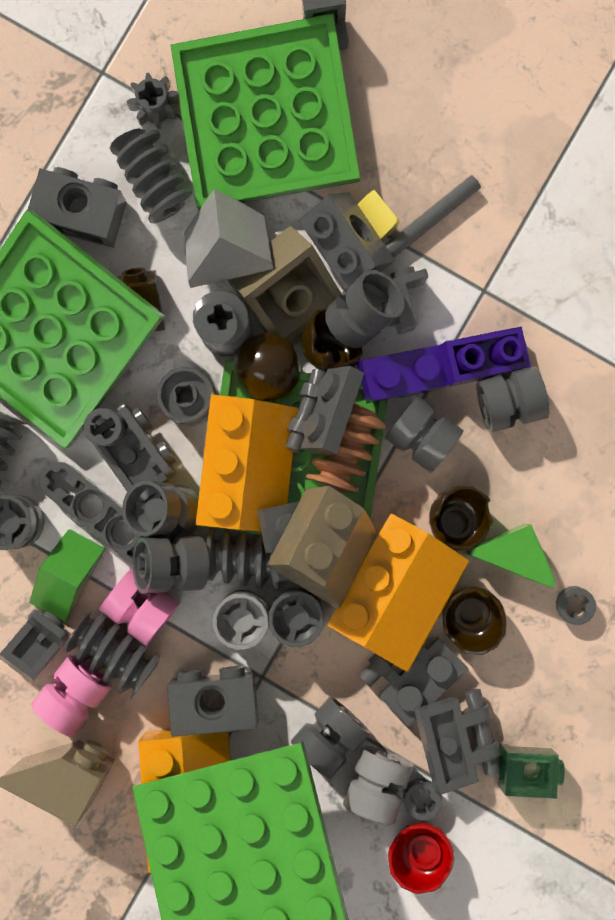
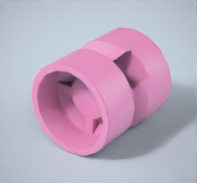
(143, 621)
(67, 701)

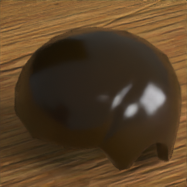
(323, 348)
(267, 366)
(460, 517)
(474, 620)

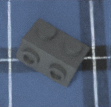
(136, 454)

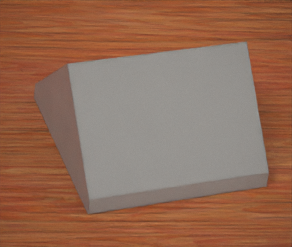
(226, 241)

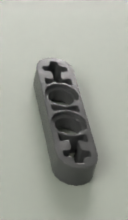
(100, 526)

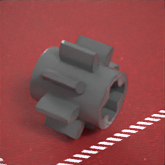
(153, 88)

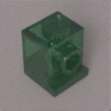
(540, 784)

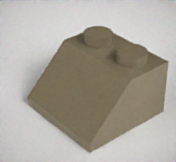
(292, 291)
(324, 544)
(61, 779)

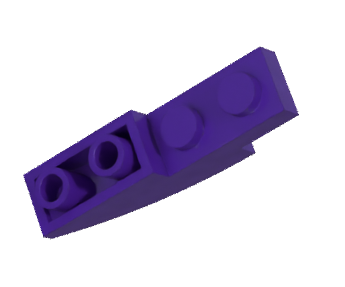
(444, 365)

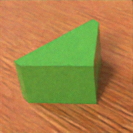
(517, 553)
(66, 574)

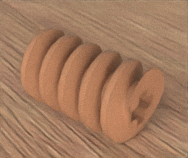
(339, 468)

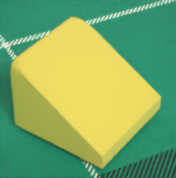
(379, 214)

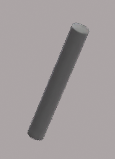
(433, 215)

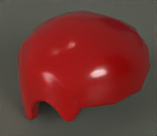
(421, 858)

